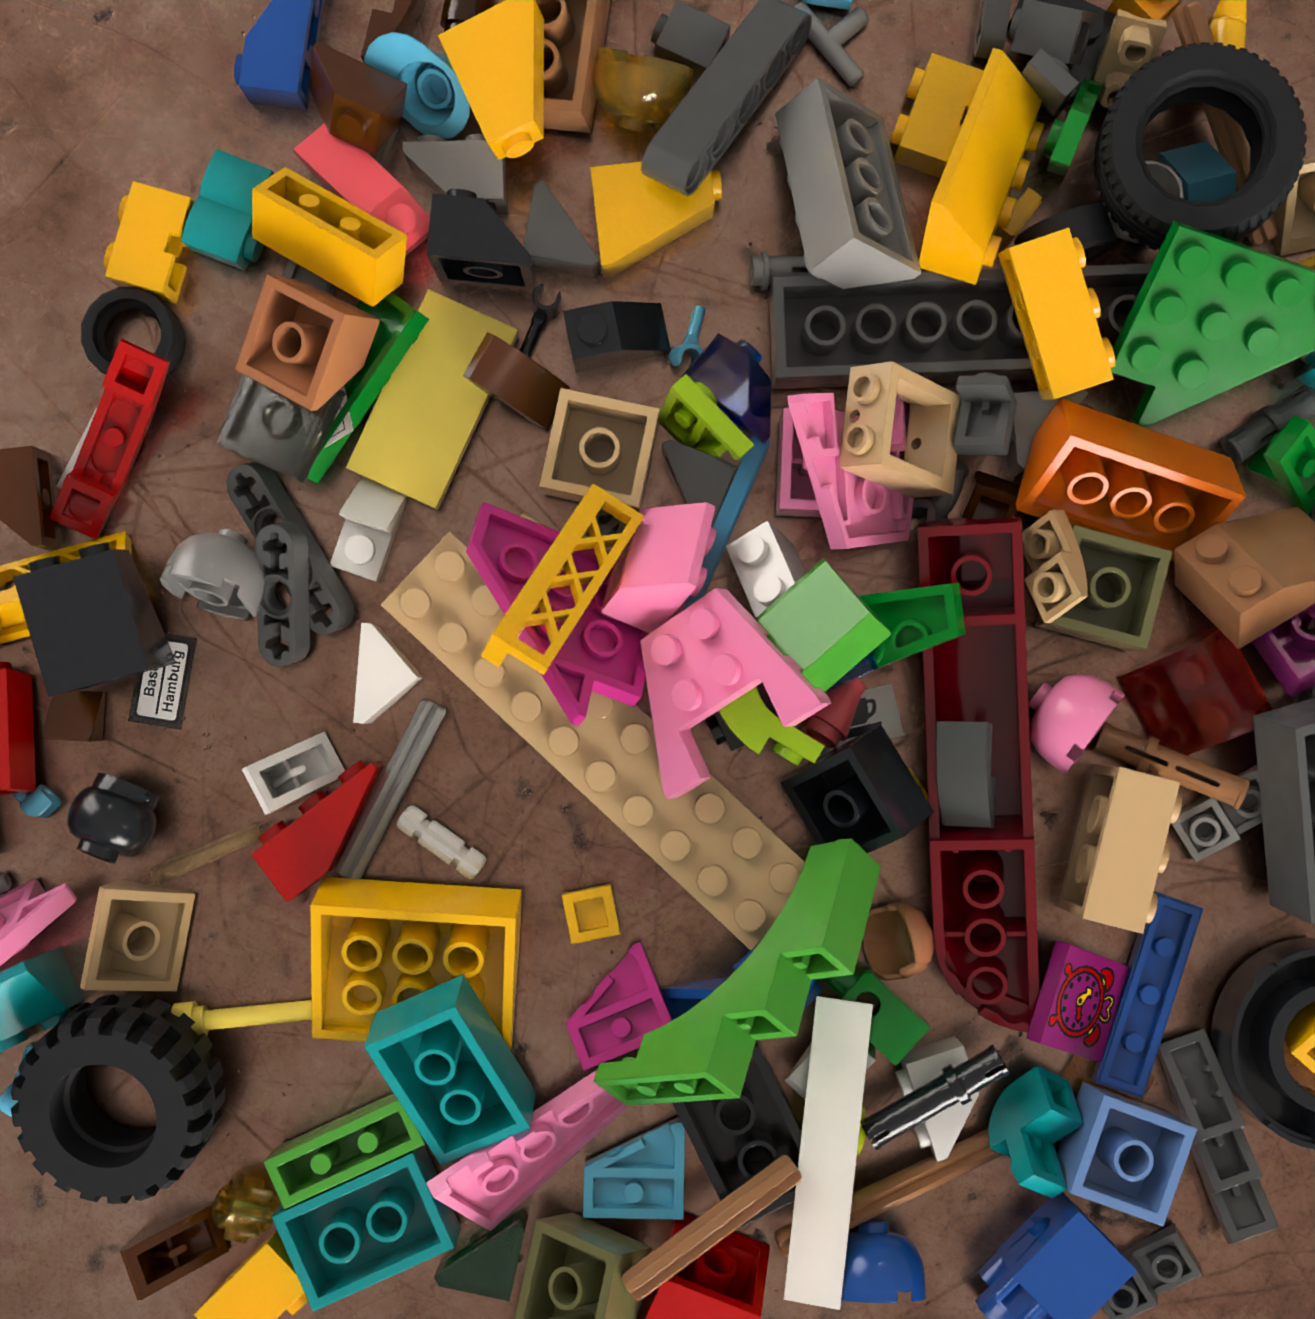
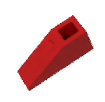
(311, 846)

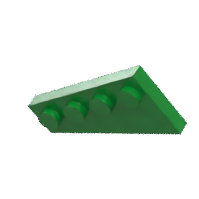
(395, 334)
(916, 619)

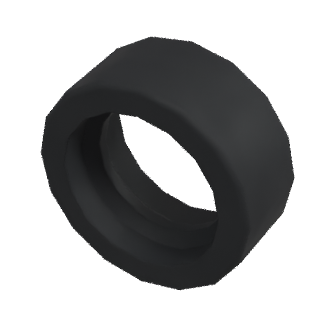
(1086, 222)
(110, 305)

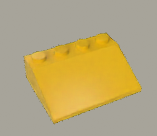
(397, 939)

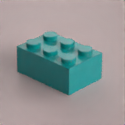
(451, 1070)
(366, 1229)

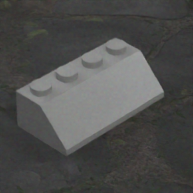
(845, 190)

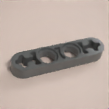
(322, 574)

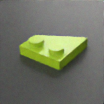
(696, 421)

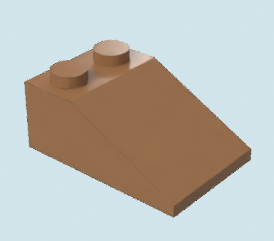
(1250, 572)

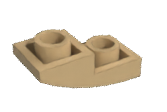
(1056, 564)

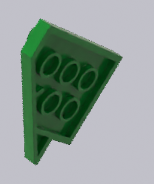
(1212, 321)

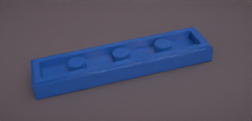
(1148, 996)

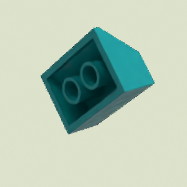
(35, 993)

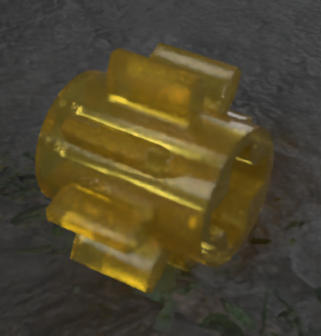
(244, 1209)

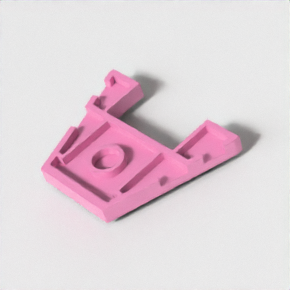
(850, 506)
(703, 664)

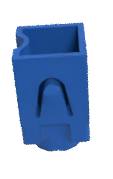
(1053, 1267)

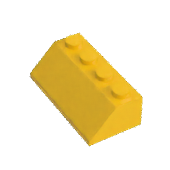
(982, 173)

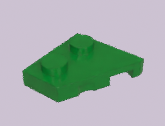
(1066, 135)

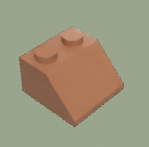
(305, 341)

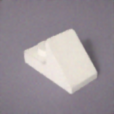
(369, 529)

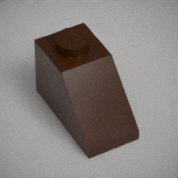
(355, 98)
(28, 495)

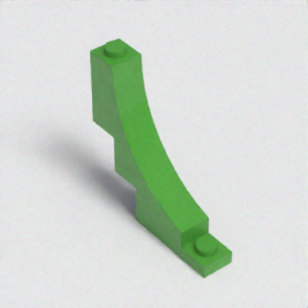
(712, 1043)

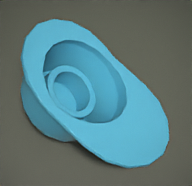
(433, 94)

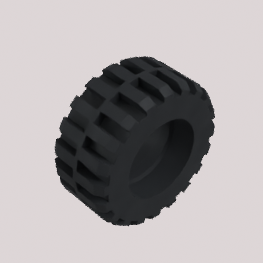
(82, 1144)

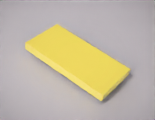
(428, 405)

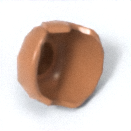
(898, 941)

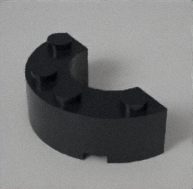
(1251, 1032)

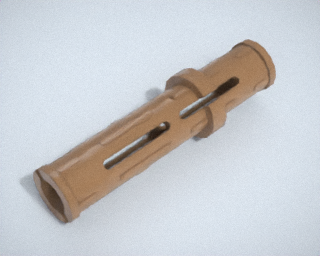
(1228, 788)

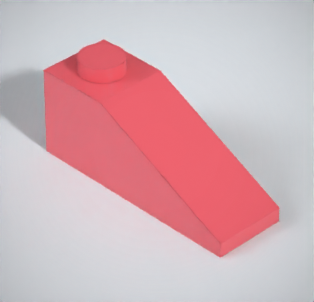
(364, 183)

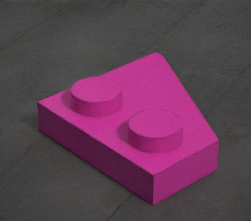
(619, 1011)

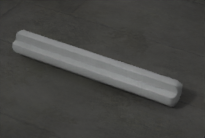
(390, 789)

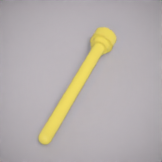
(243, 1016)

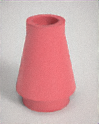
(835, 720)

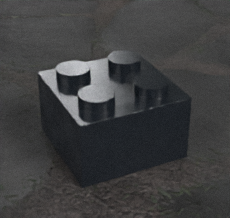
(858, 793)

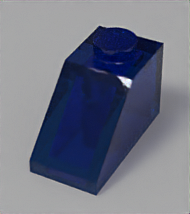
(737, 383)

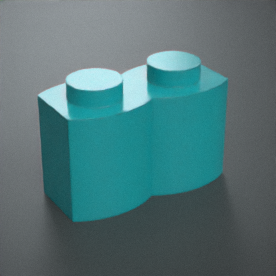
(222, 213)

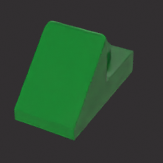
(1289, 463)

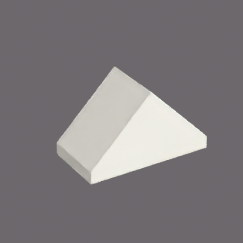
(382, 674)
(294, 773)

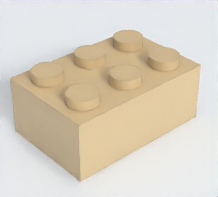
(1120, 847)

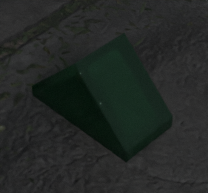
(488, 1262)

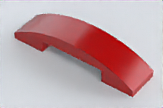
(113, 439)

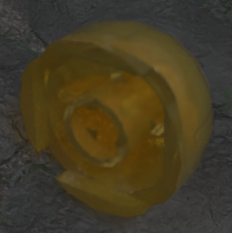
(639, 87)

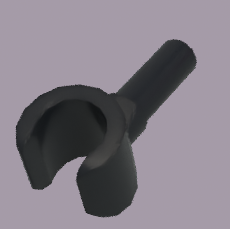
(541, 315)

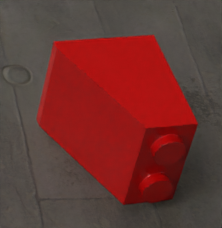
(717, 1285)

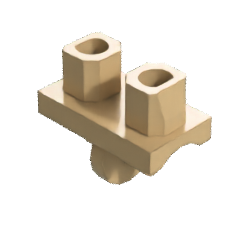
(1126, 49)

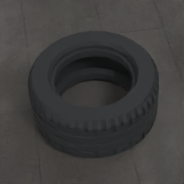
(1223, 79)

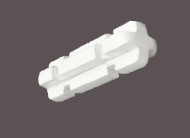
(441, 842)

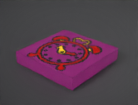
(1077, 1002)

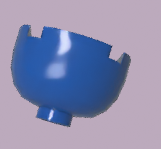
(881, 1265)

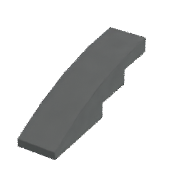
(1219, 1144)

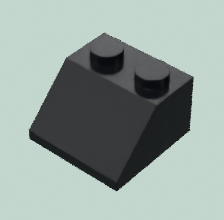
(474, 244)

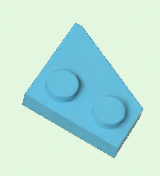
(639, 1177)

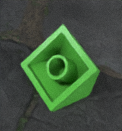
(823, 626)

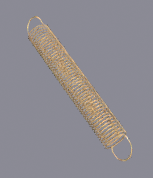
(204, 853)

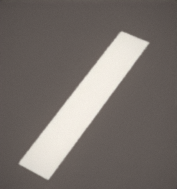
(828, 1152)

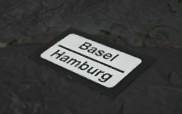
(162, 692)

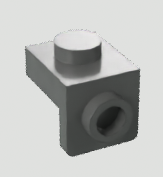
(984, 415)

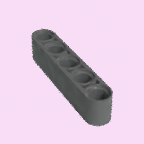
(726, 96)

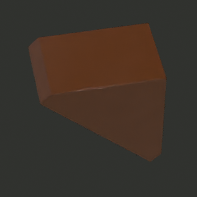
(172, 1250)

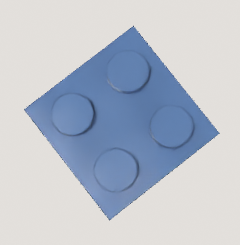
(1125, 1154)

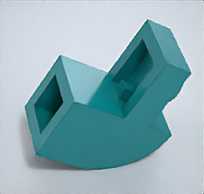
(1028, 1122)

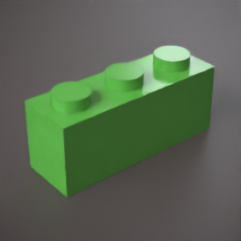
(341, 1150)

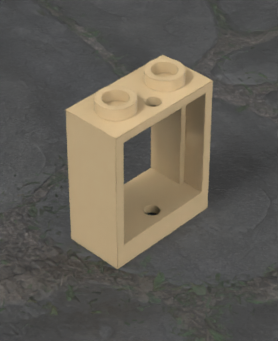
(931, 430)

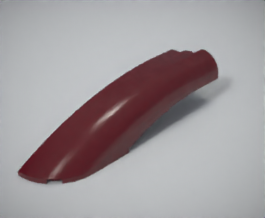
(984, 875)

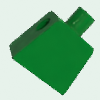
(893, 1024)

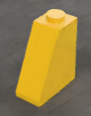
(502, 73)
(643, 215)

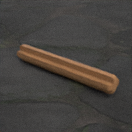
(711, 1227)

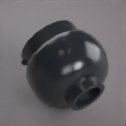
(112, 818)

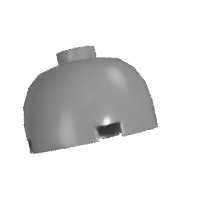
(217, 572)

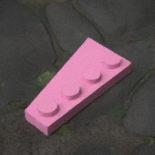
(504, 1174)

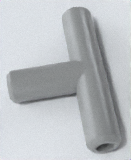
(830, 41)

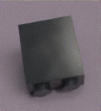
(90, 619)

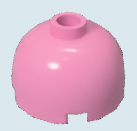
(1070, 717)

